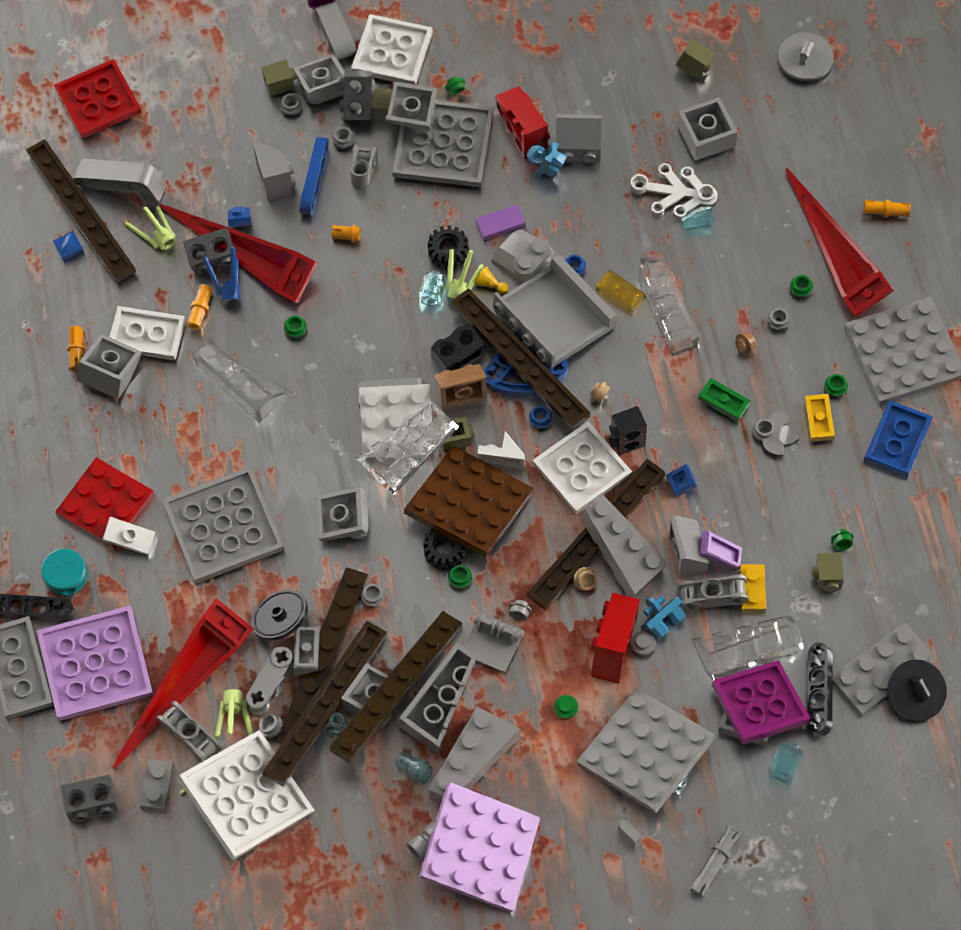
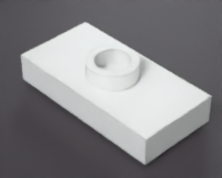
(128, 536)

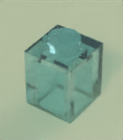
(786, 762)

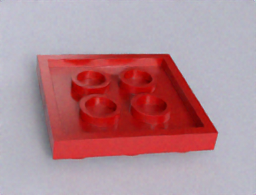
(97, 98)
(103, 494)

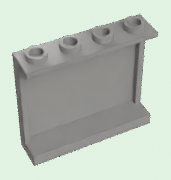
(555, 312)

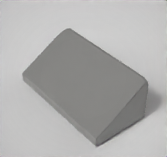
(306, 650)

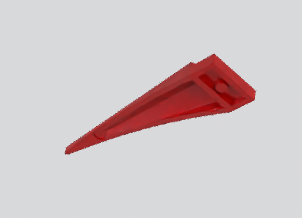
(276, 266)
(855, 274)
(208, 645)

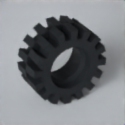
(444, 236)
(438, 559)

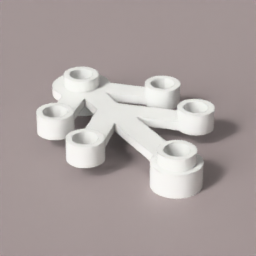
(676, 191)

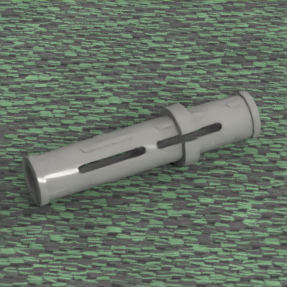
(720, 852)

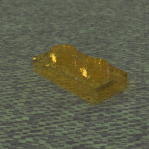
(620, 291)

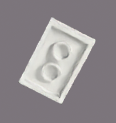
(148, 331)

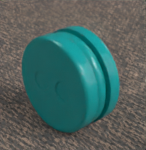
(64, 572)

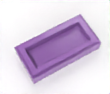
(500, 222)
(720, 550)

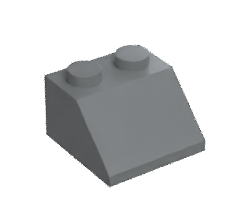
(579, 136)
(274, 171)
(108, 366)
(686, 543)

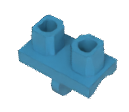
(549, 161)
(655, 623)

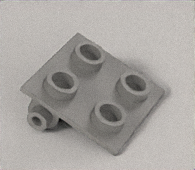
(493, 641)

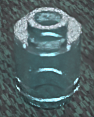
(432, 288)

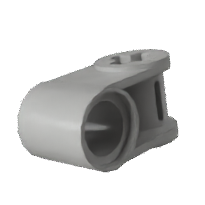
(362, 163)

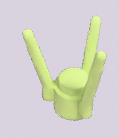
(163, 237)
(459, 286)
(232, 703)

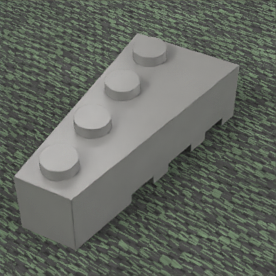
(622, 546)
(435, 704)
(475, 752)

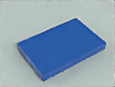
(898, 439)

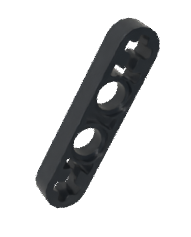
(28, 603)
(823, 688)

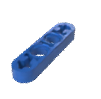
(314, 176)

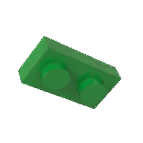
(724, 399)

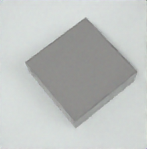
(629, 834)

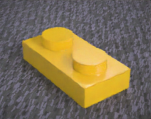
(819, 417)
(754, 588)

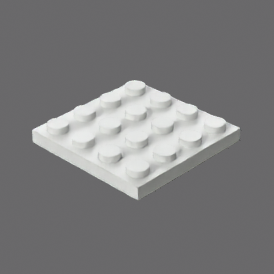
(239, 800)

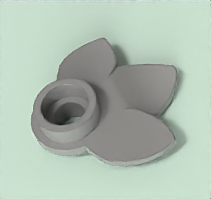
(778, 433)

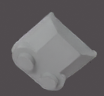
(321, 79)
(412, 106)
(523, 255)
(342, 514)
(362, 689)

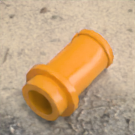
(346, 233)

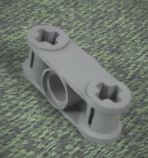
(695, 593)
(270, 681)
(178, 721)

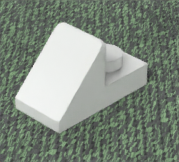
(507, 456)

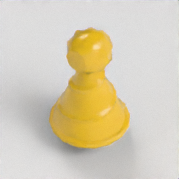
(487, 279)

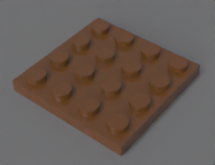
(468, 501)

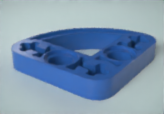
(514, 389)

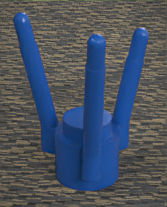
(230, 288)

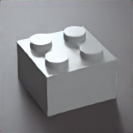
(707, 128)

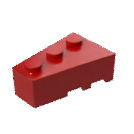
(522, 120)
(614, 636)

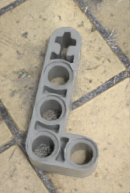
(123, 177)

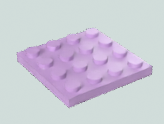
(94, 663)
(479, 847)

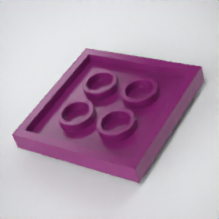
(760, 702)

